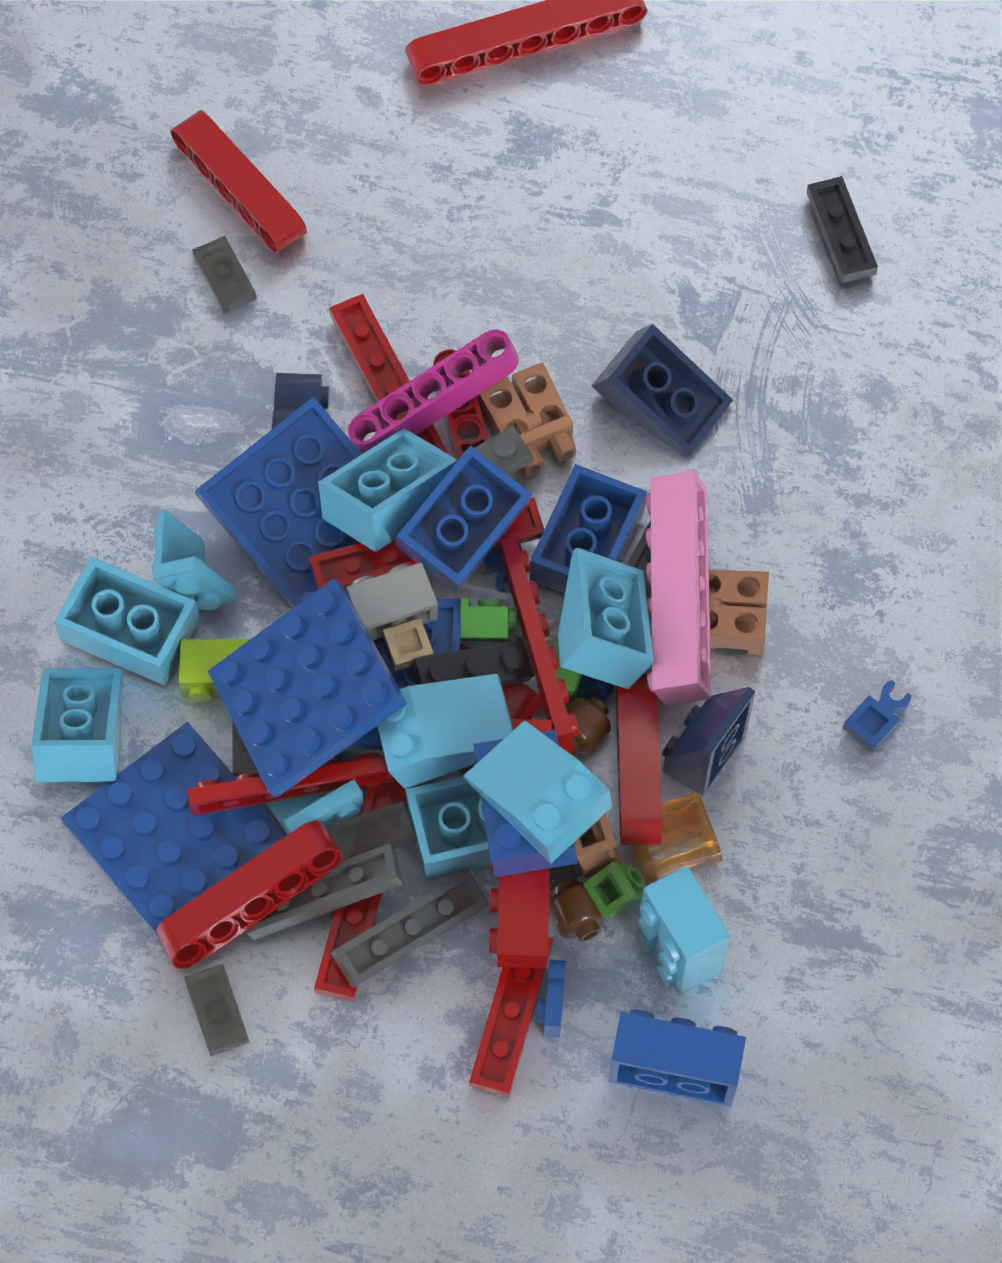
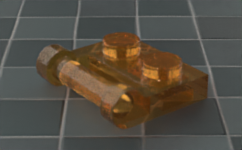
(681, 821)

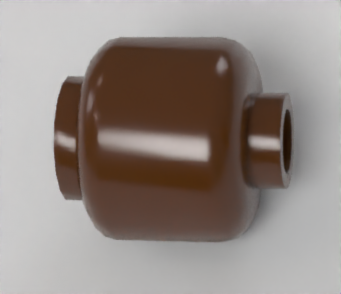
(591, 721)
(574, 911)

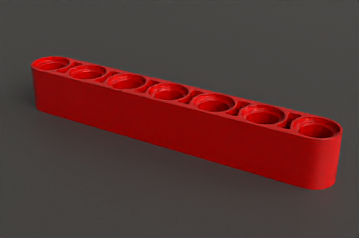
(516, 35)

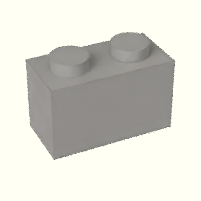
(393, 598)

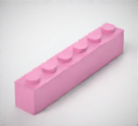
(679, 588)

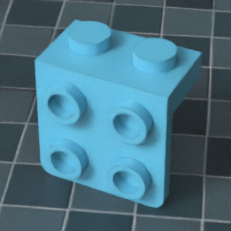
(182, 568)
(326, 808)

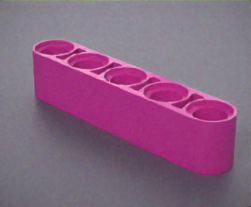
(440, 377)

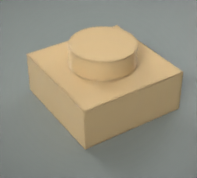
(407, 643)

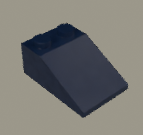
(662, 390)
(709, 739)

